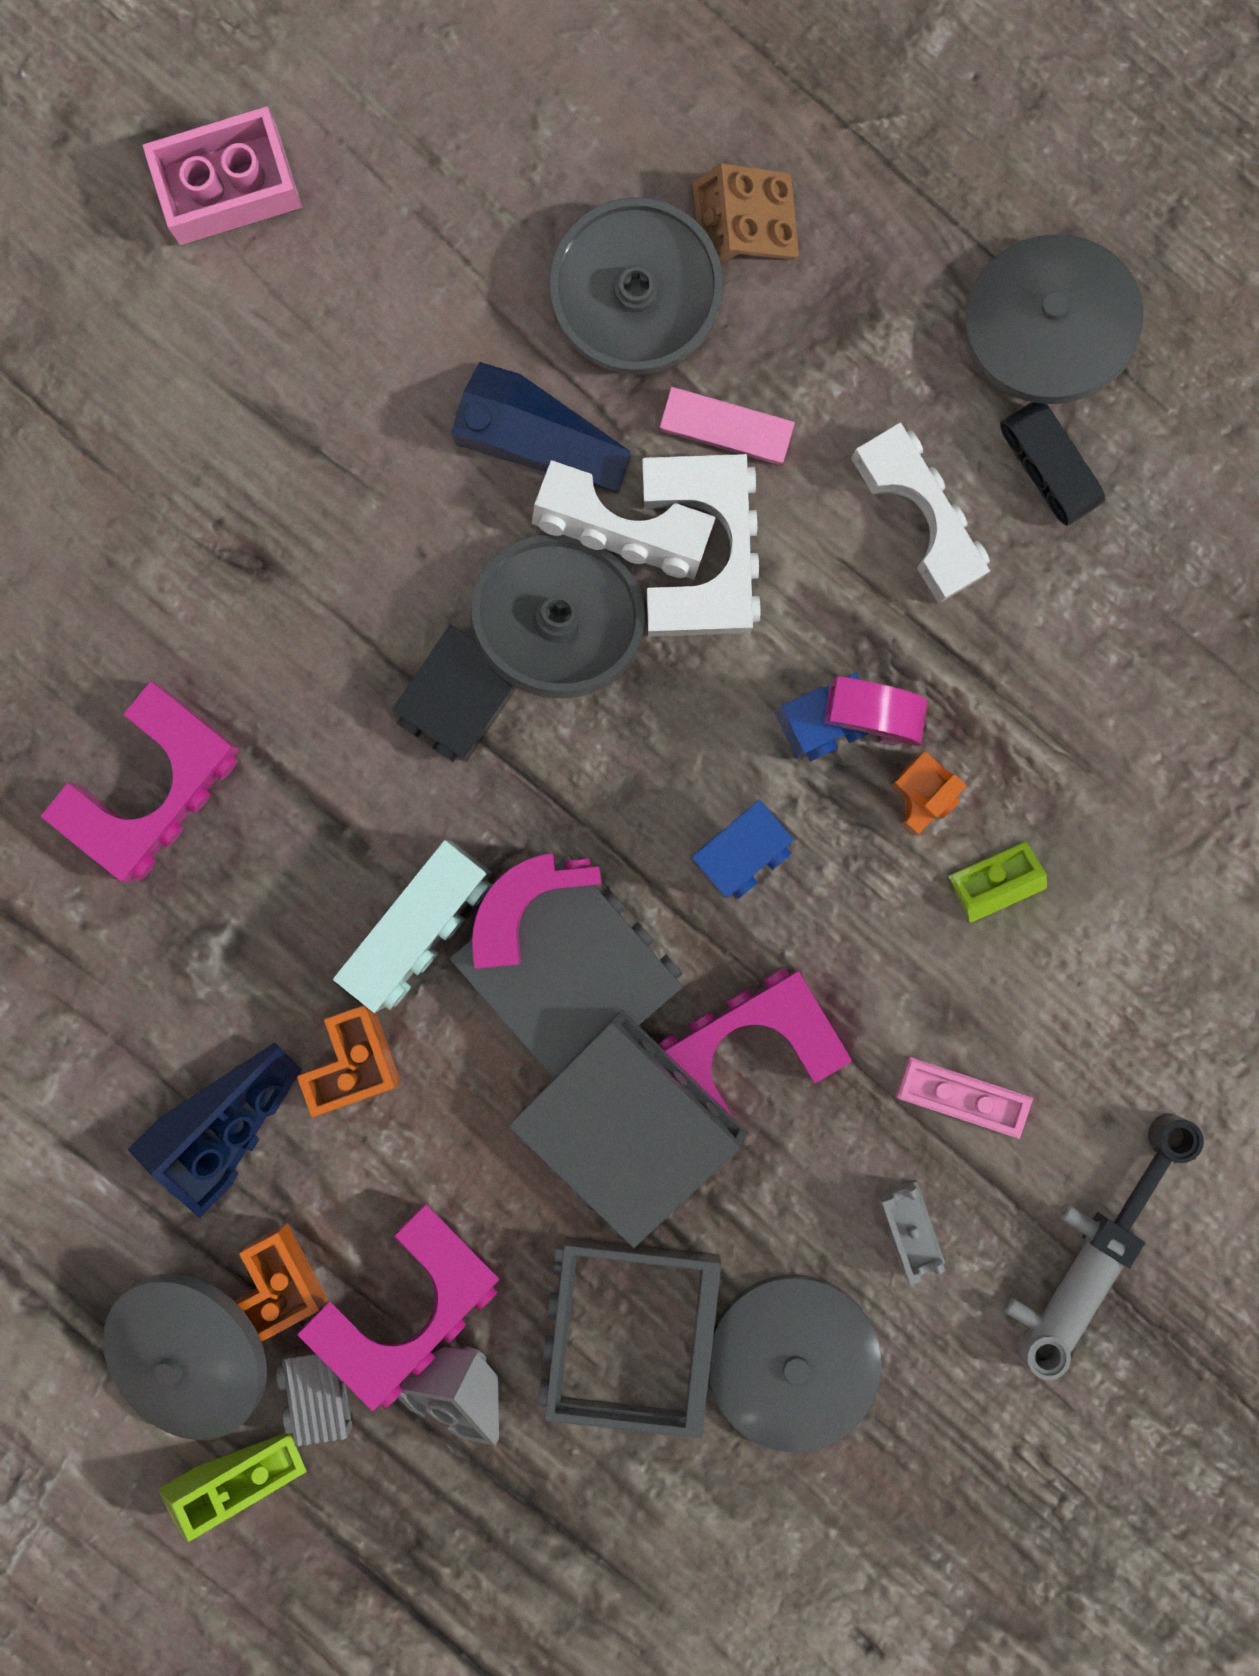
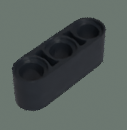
(1052, 462)

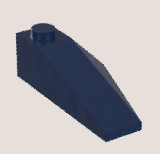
(525, 425)
(205, 1137)

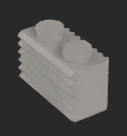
(316, 1399)

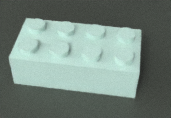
(413, 926)

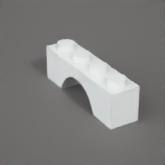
(895, 466)
(572, 508)

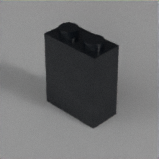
(453, 696)

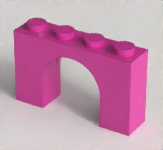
(197, 759)
(781, 1005)
(378, 1368)

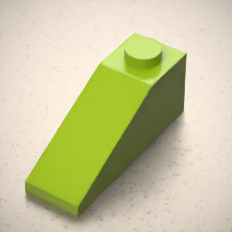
(230, 1484)

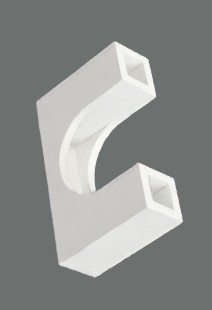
(721, 489)

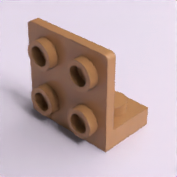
(747, 211)

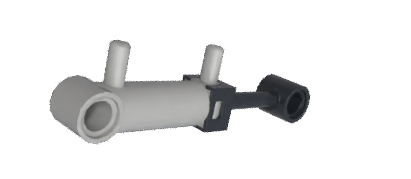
(1101, 1259)

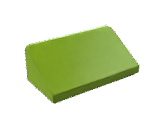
(998, 881)

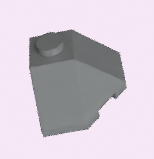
(457, 1391)

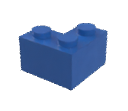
(804, 726)
(743, 850)

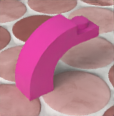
(876, 709)
(499, 915)

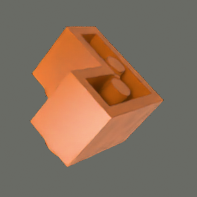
(361, 1068)
(284, 1283)

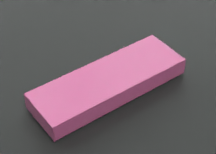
(726, 426)
(964, 1097)

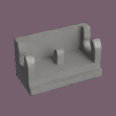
(911, 1231)

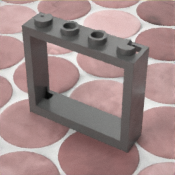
(625, 1416)

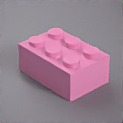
(222, 176)

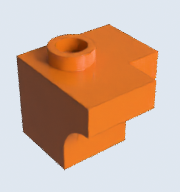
(926, 791)

